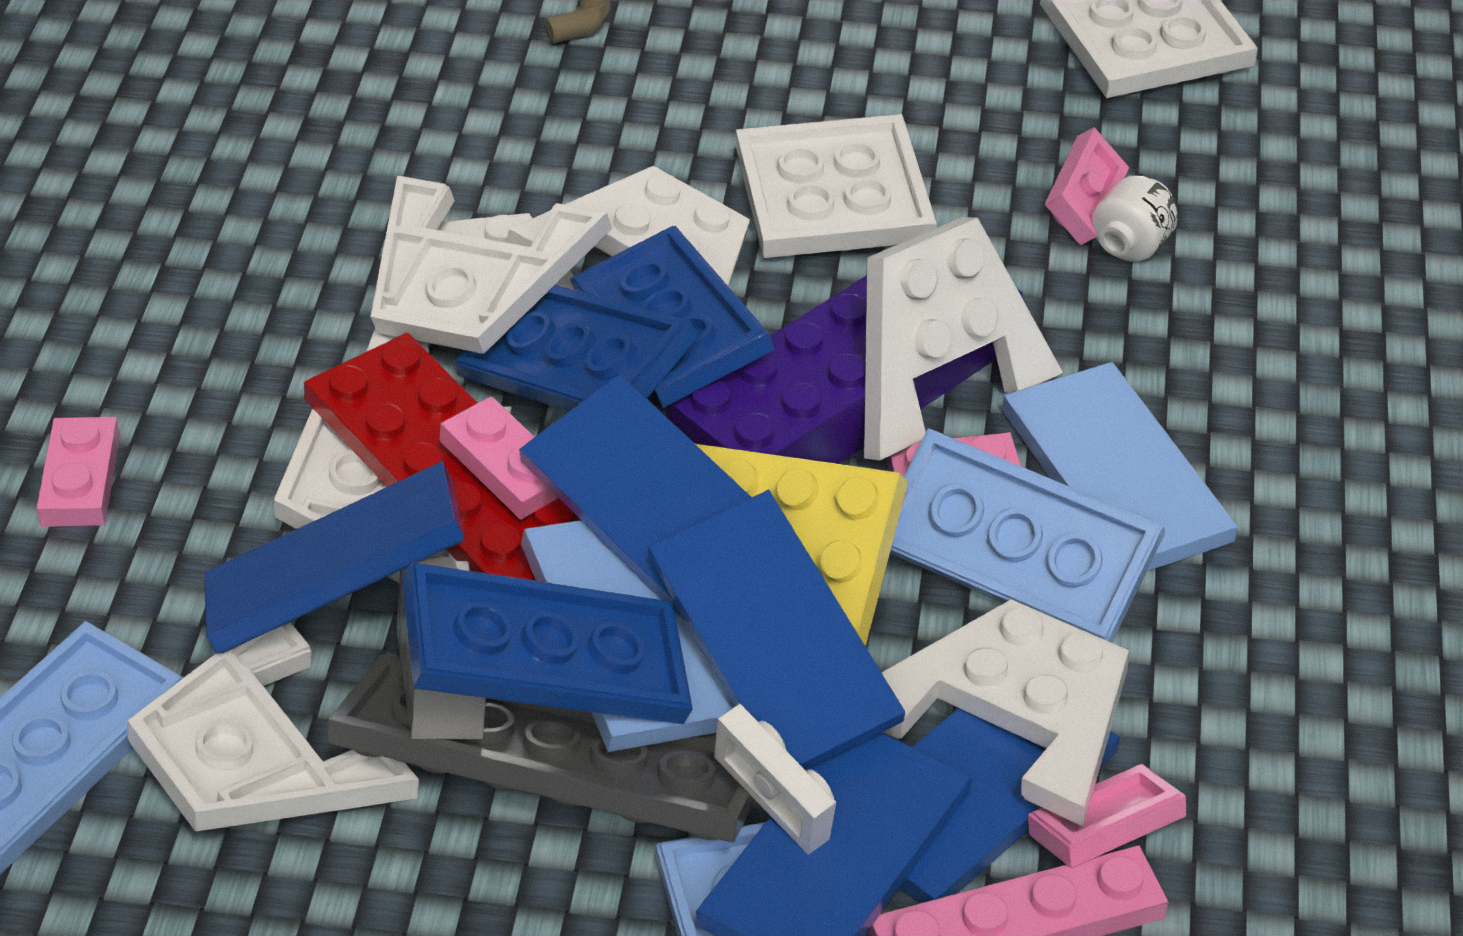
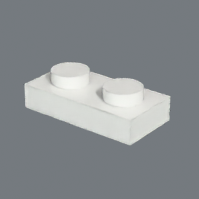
(784, 789)

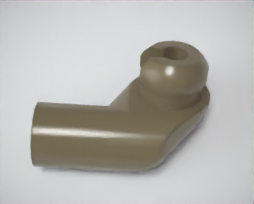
(578, 23)

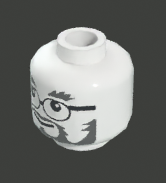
(1136, 216)

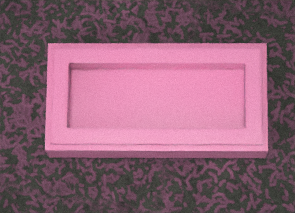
(1118, 813)

